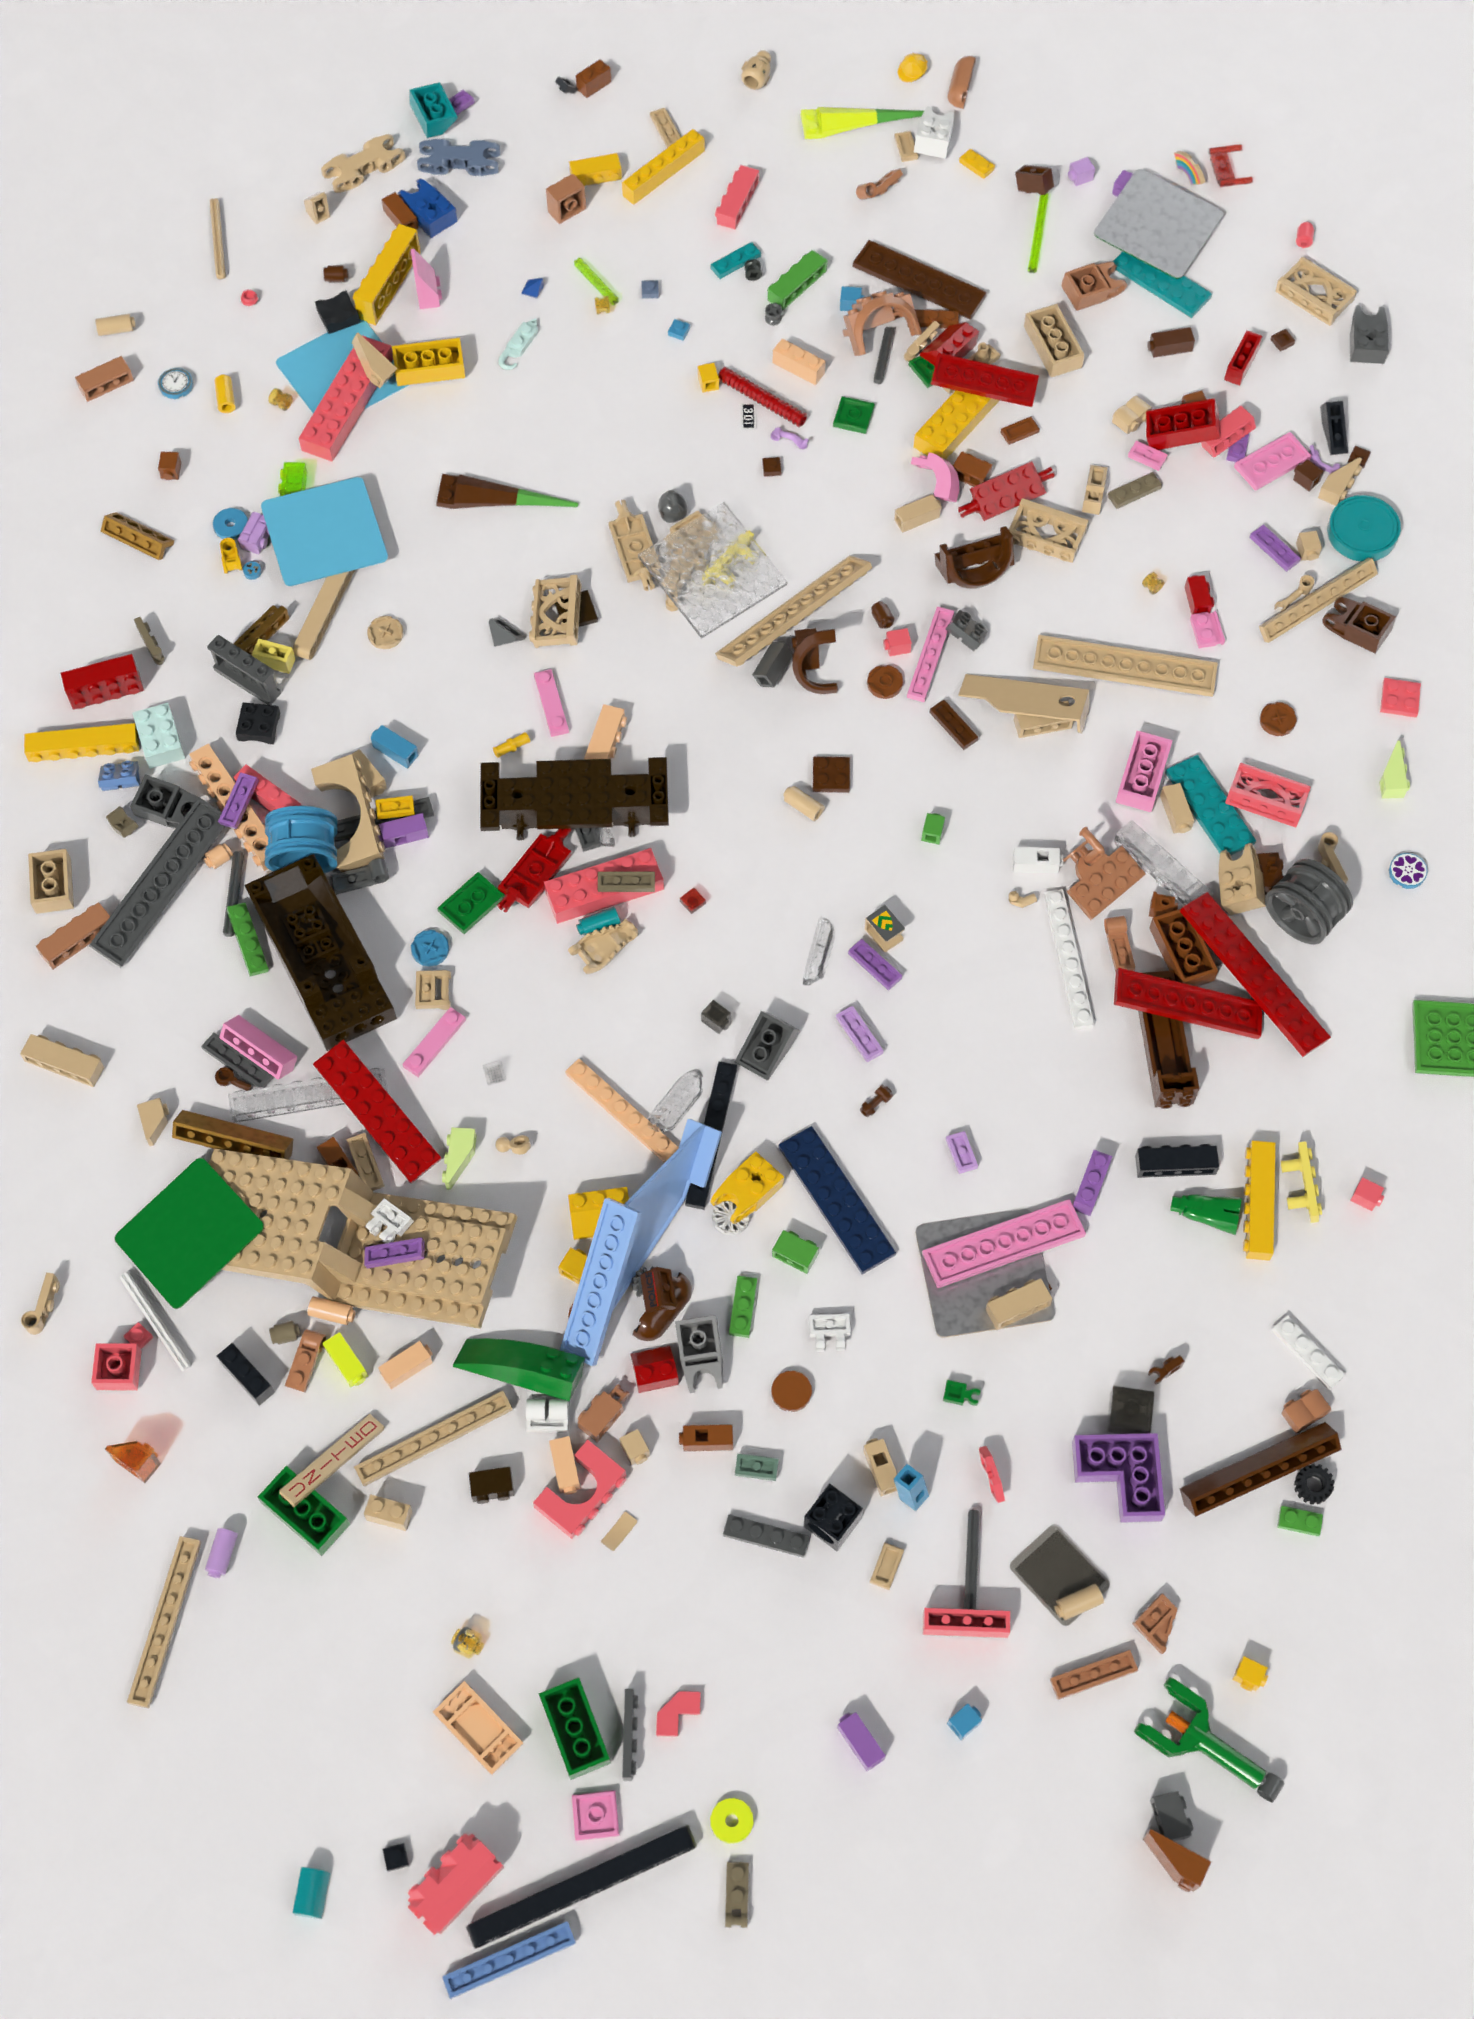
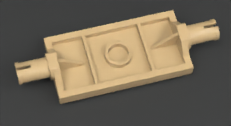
(631, 539)

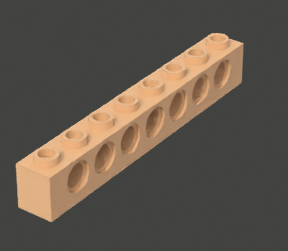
(206, 757)

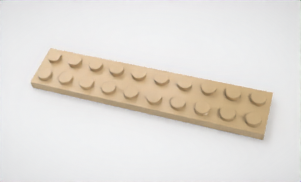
(793, 611)
(1125, 665)

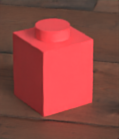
(897, 642)
(1368, 1194)

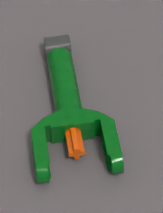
(1198, 1737)

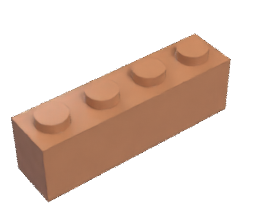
(73, 936)

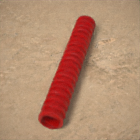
(762, 396)

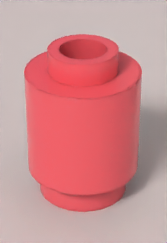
(1305, 235)

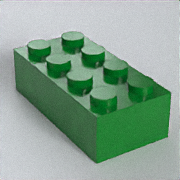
(311, 1519)
(574, 1728)

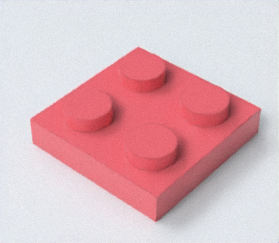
(1400, 697)

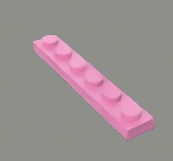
(930, 654)

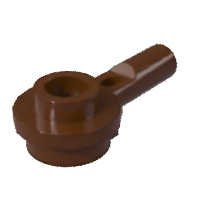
(225, 1077)

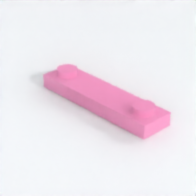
(551, 703)
(434, 1042)

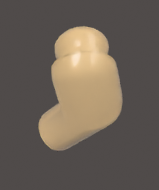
(1021, 902)

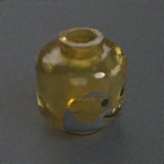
(467, 1642)

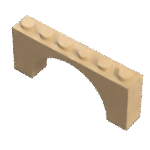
(365, 843)

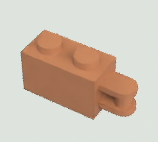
(602, 1413)

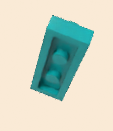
(735, 260)

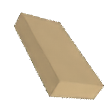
(905, 146)
(886, 1566)

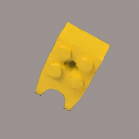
(749, 1186)

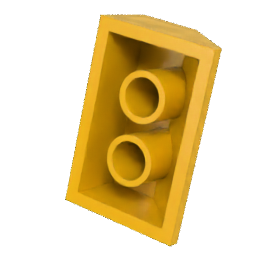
(586, 1209)

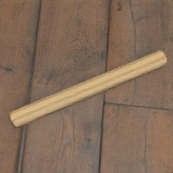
(217, 238)

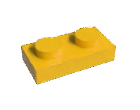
(977, 163)
(395, 807)

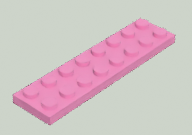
(1003, 1243)

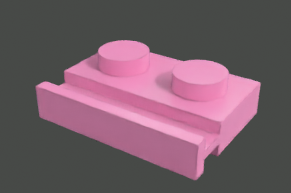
(1207, 629)

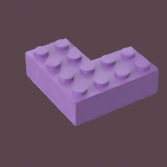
(1129, 1462)

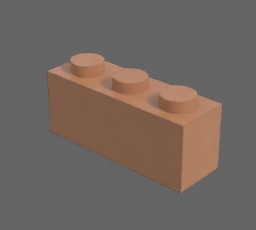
(104, 378)

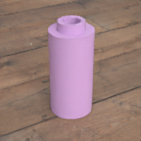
(221, 1552)

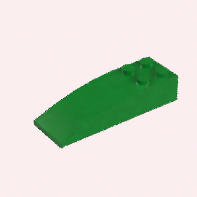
(523, 1365)

